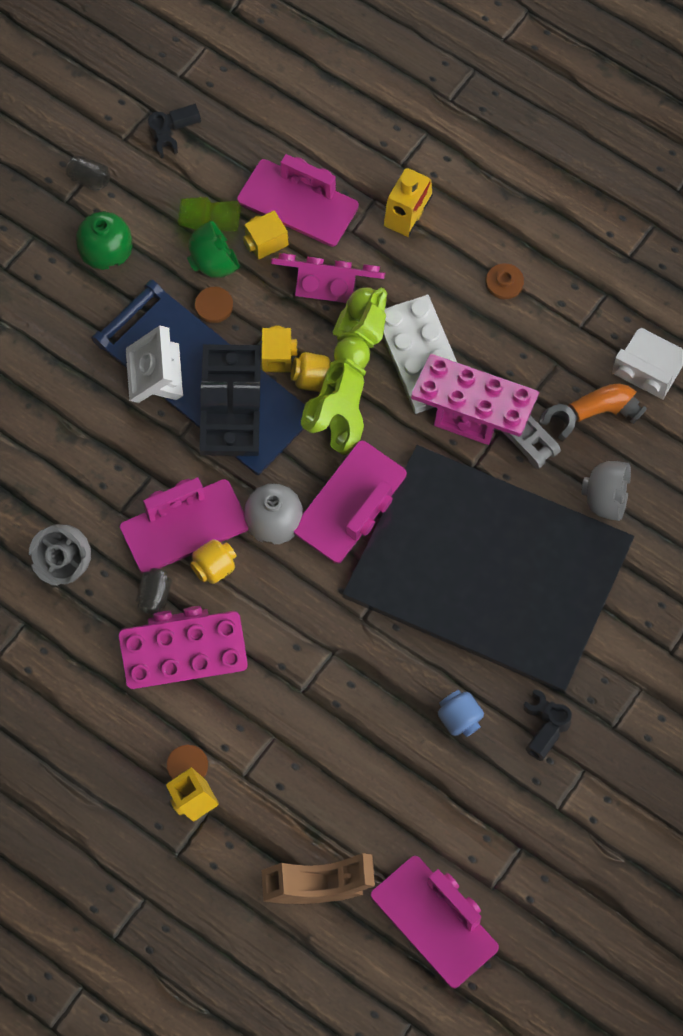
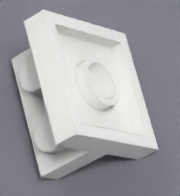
(154, 366)

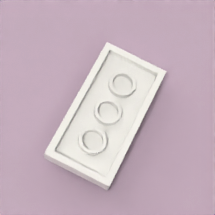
(411, 335)

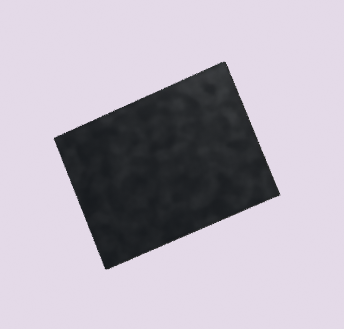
(489, 568)

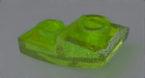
(200, 210)

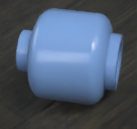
(460, 713)

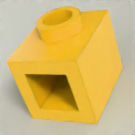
(265, 235)
(277, 349)
(191, 795)

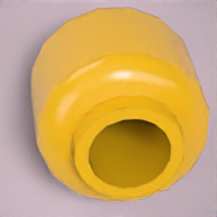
(310, 371)
(213, 561)

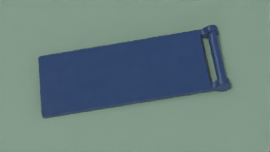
(278, 407)

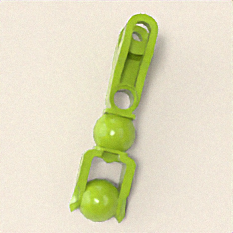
(357, 330)

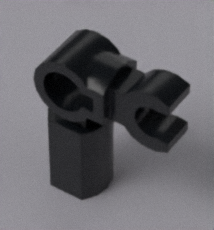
(161, 125)
(557, 720)

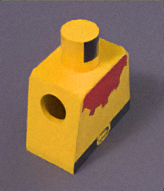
(412, 195)

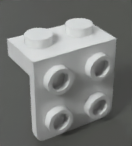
(649, 363)

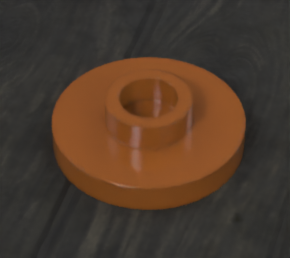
(504, 281)
(214, 304)
(186, 757)

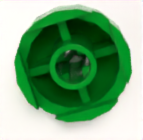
(103, 240)
(211, 252)

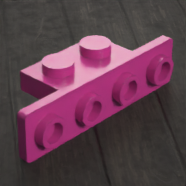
(326, 281)

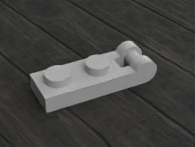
(532, 434)

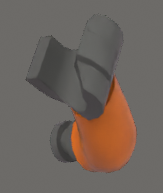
(610, 398)

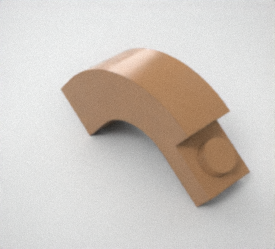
(318, 883)

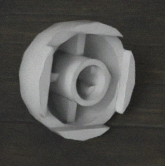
(608, 489)
(273, 513)
(60, 554)

